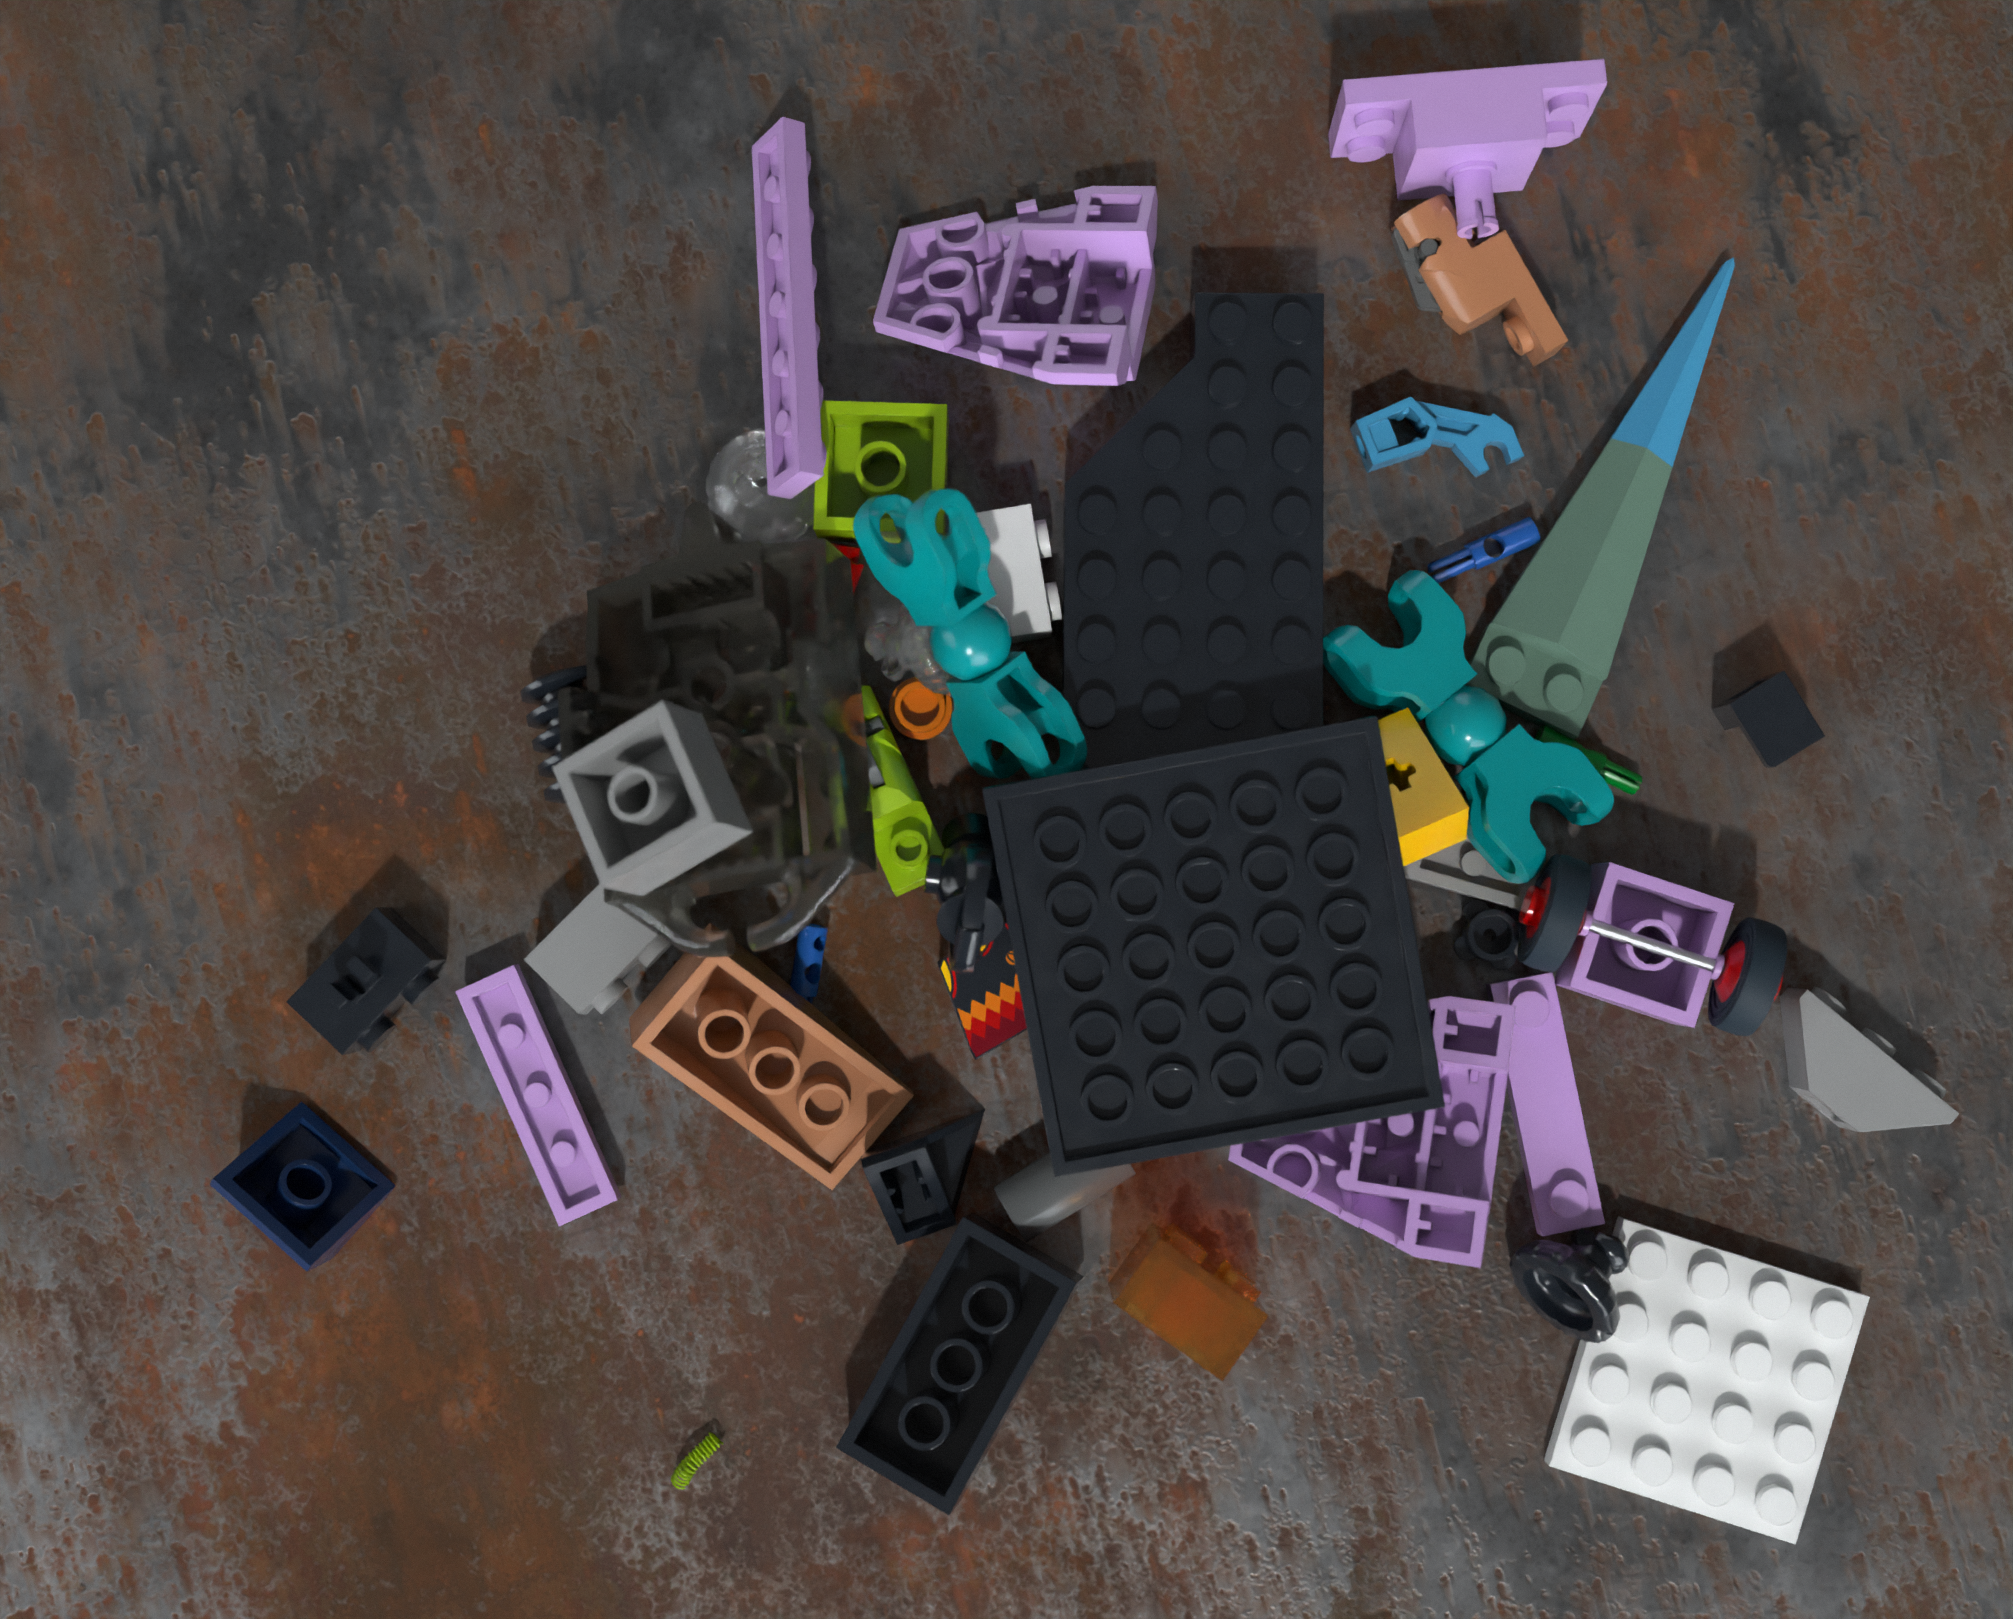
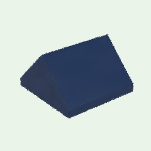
(304, 1187)

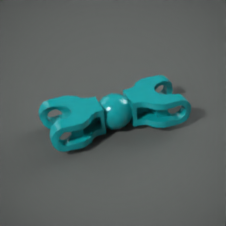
(948, 588)
(1467, 726)

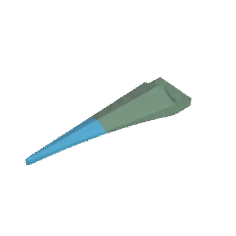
(1569, 605)

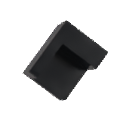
(1771, 718)

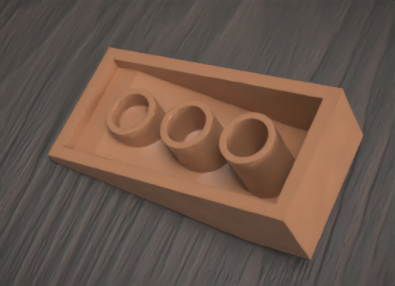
(768, 1060)

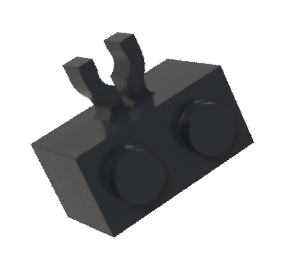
(368, 982)

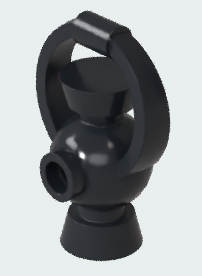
(967, 889)

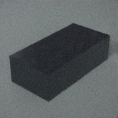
(959, 1362)

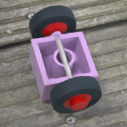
(1650, 945)

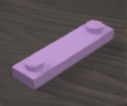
(538, 1094)
(1547, 1108)

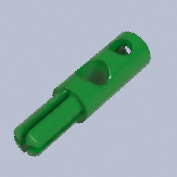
(1610, 771)

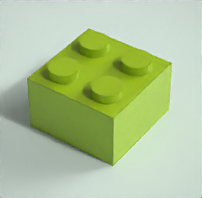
(877, 453)

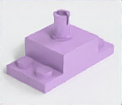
(1465, 129)

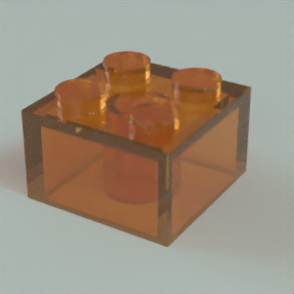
(1187, 1299)

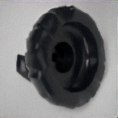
(1572, 1282)

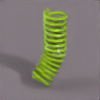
(696, 1458)

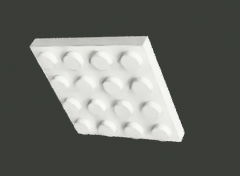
(1710, 1383)

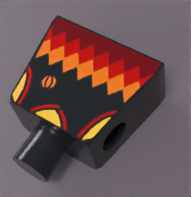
(989, 998)

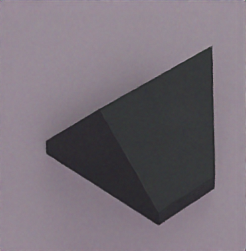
(922, 1176)

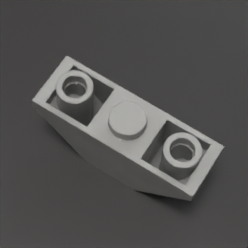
(1853, 1072)

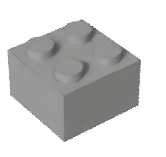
(651, 799)

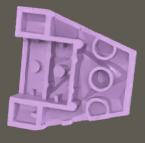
(1031, 293)
(1420, 1174)

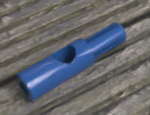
(1510, 538)
(810, 953)

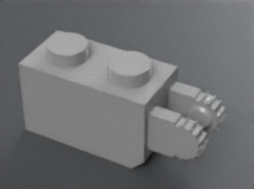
(593, 954)

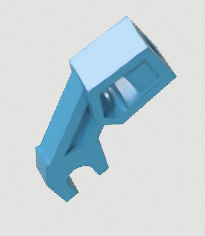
(1442, 426)

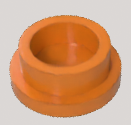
(919, 711)

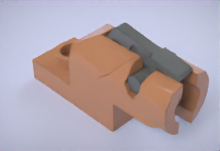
(1473, 281)

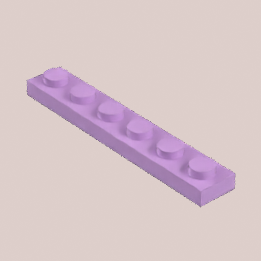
(787, 310)

